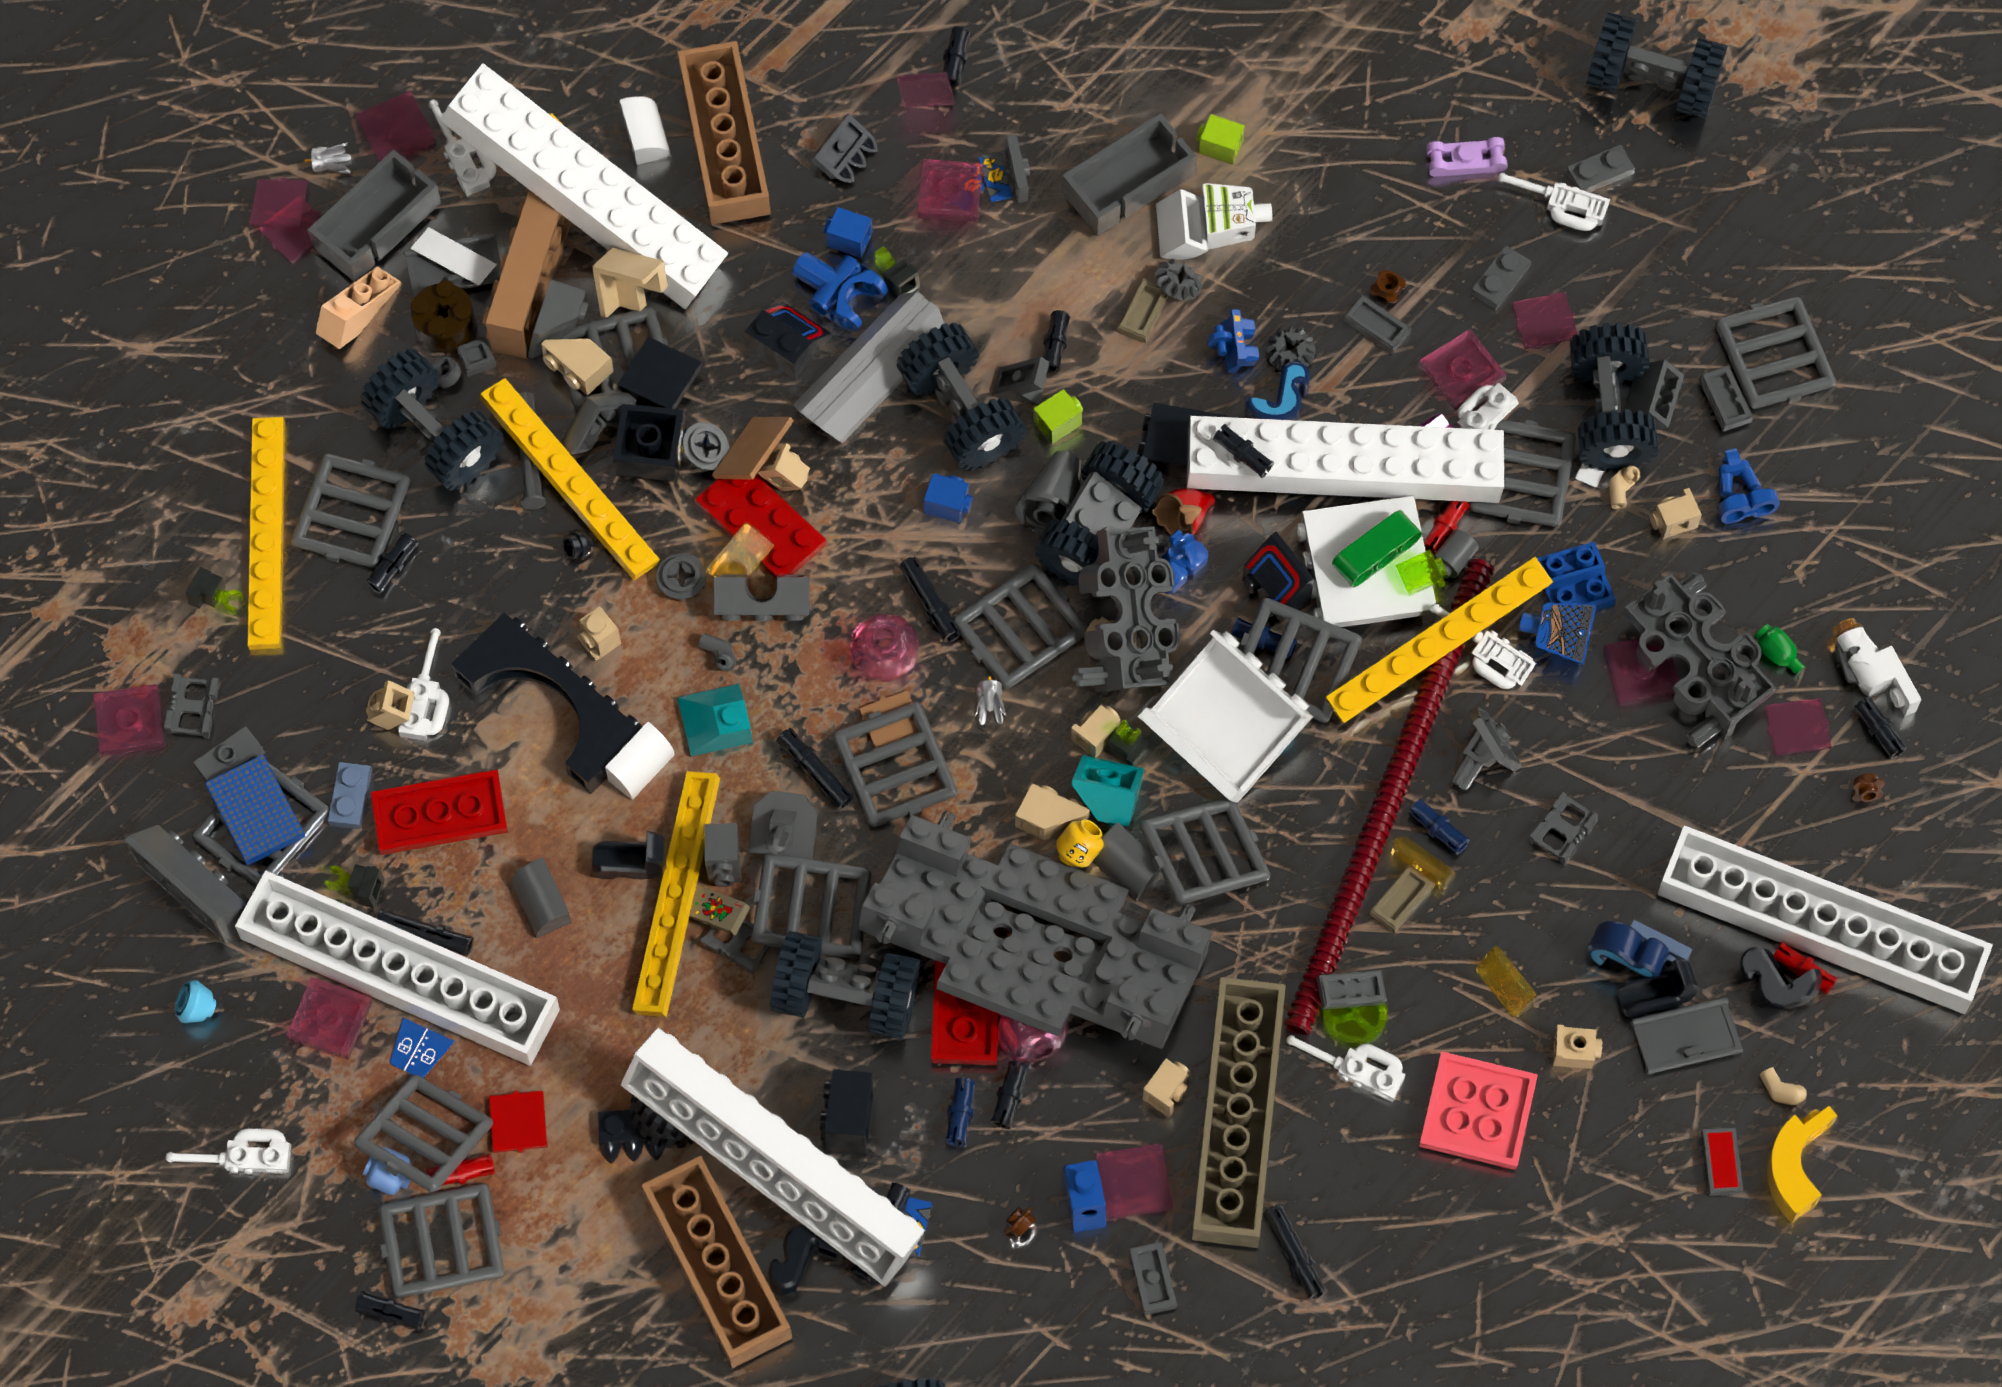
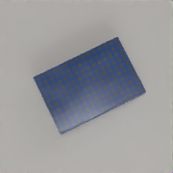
(255, 809)

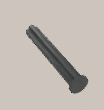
(530, 473)

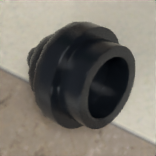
(577, 545)

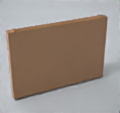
(752, 448)

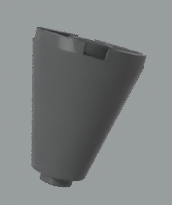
(1050, 491)

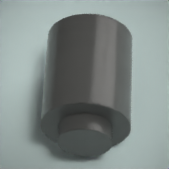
(1456, 552)

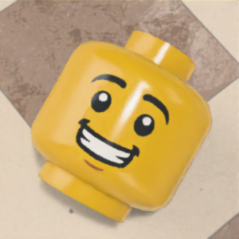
(1079, 843)

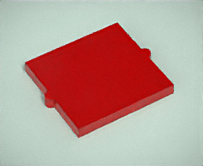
(518, 1121)

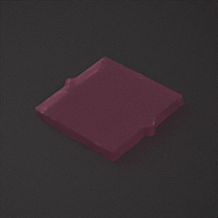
(925, 89)
(278, 203)
(293, 241)
(1545, 320)
(1798, 726)

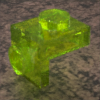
(1421, 572)

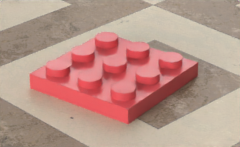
(1478, 1110)

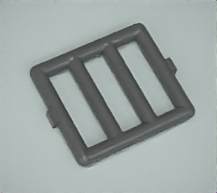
(621, 324)
(1745, 376)
(320, 487)
(1557, 492)
(1324, 628)
(1030, 662)
(865, 791)
(281, 857)
(801, 867)
(1206, 888)
(447, 1163)
(464, 1274)

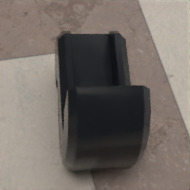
(631, 859)
(1774, 984)
(1658, 993)
(797, 1250)

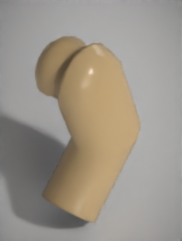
(1620, 483)
(1780, 1091)

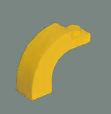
(1785, 1174)

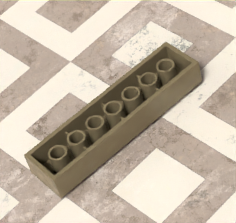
(1239, 1112)

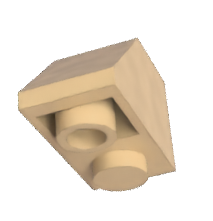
(579, 361)
(1047, 813)

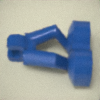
(1739, 506)
(1185, 557)

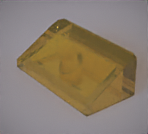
(742, 552)
(1411, 853)
(1506, 982)

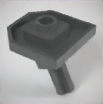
(1485, 749)
(783, 825)

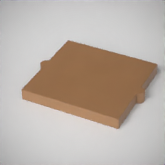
(893, 731)

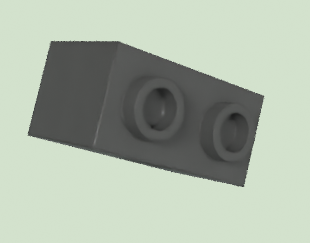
(723, 854)

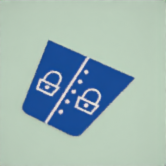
(418, 1048)

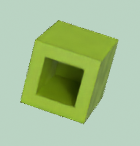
(1220, 138)
(1058, 416)

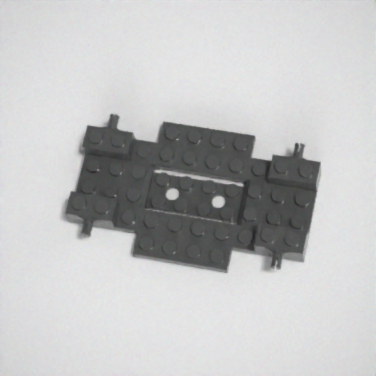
(938, 909)

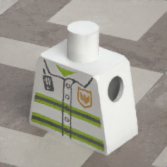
(1231, 214)

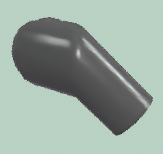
(722, 651)

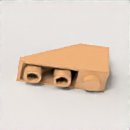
(353, 308)

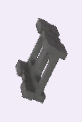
(182, 705)
(1573, 834)
(733, 948)

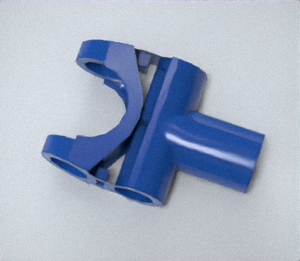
(838, 285)

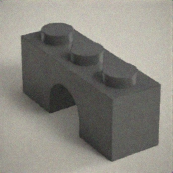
(734, 598)

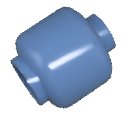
(383, 1180)

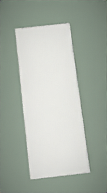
(453, 256)

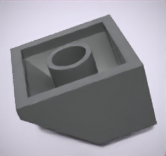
(558, 315)

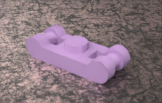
(1466, 157)

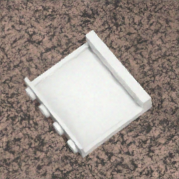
(1379, 597)
(1228, 716)

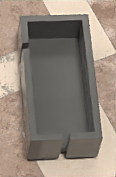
(1129, 174)
(374, 215)

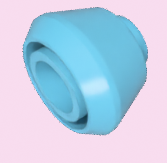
(194, 1002)

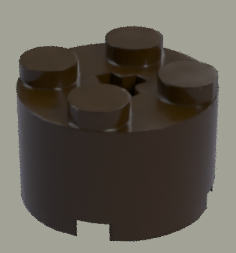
(443, 317)

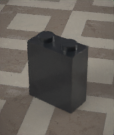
(1168, 438)

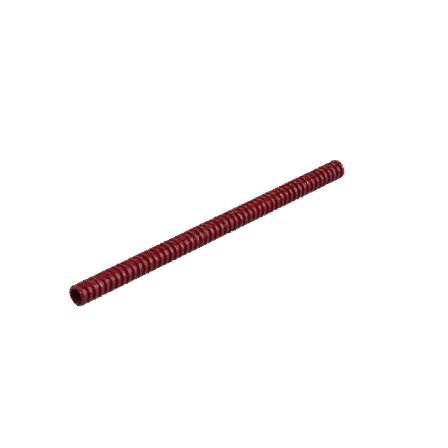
(1382, 815)

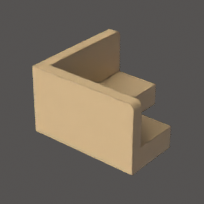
(622, 280)

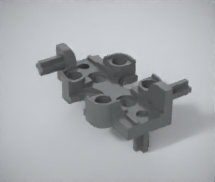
(1120, 661)
(1721, 700)

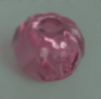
(886, 662)
(1026, 1042)

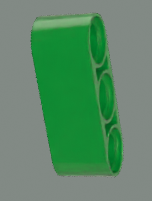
(1376, 548)

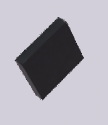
(659, 375)

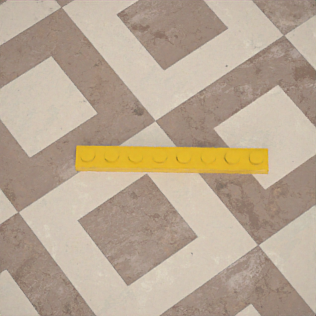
(569, 479)
(266, 533)
(1438, 640)
(676, 895)

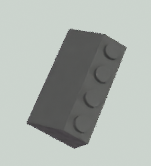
(188, 879)

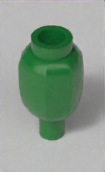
(1778, 648)

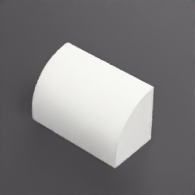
(644, 129)
(1181, 226)
(639, 761)

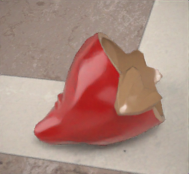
(1182, 510)

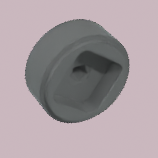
(448, 371)

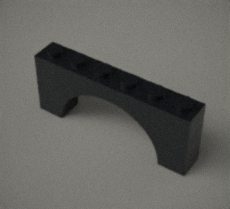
(511, 653)

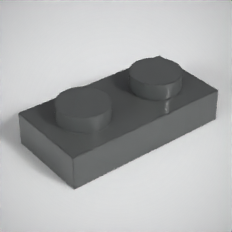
(1600, 169)
(1501, 277)
(1153, 1278)

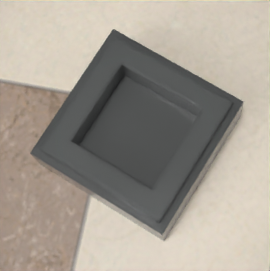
(476, 356)

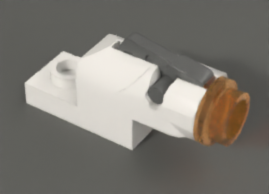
(1873, 669)

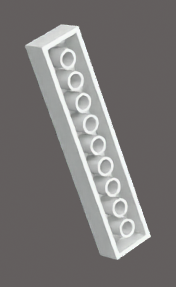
(580, 182)
(1351, 459)
(1825, 920)
(398, 968)
(772, 1156)

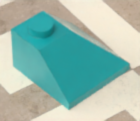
(715, 720)
(1108, 789)

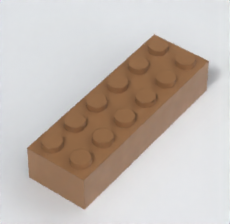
(724, 133)
(525, 276)
(716, 1261)

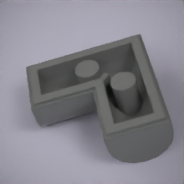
(592, 418)

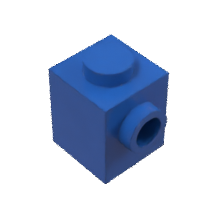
(848, 232)
(947, 498)

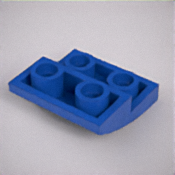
(1578, 577)

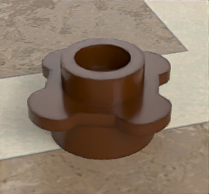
(1388, 278)
(1867, 788)
(1019, 1221)

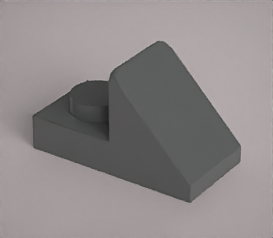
(1022, 381)

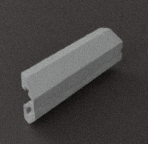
(868, 368)

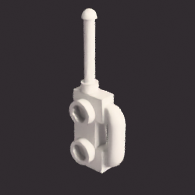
(460, 157)
(1567, 199)
(1499, 404)
(1490, 646)
(426, 692)
(1356, 1070)
(245, 1158)

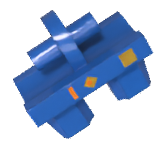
(1230, 342)

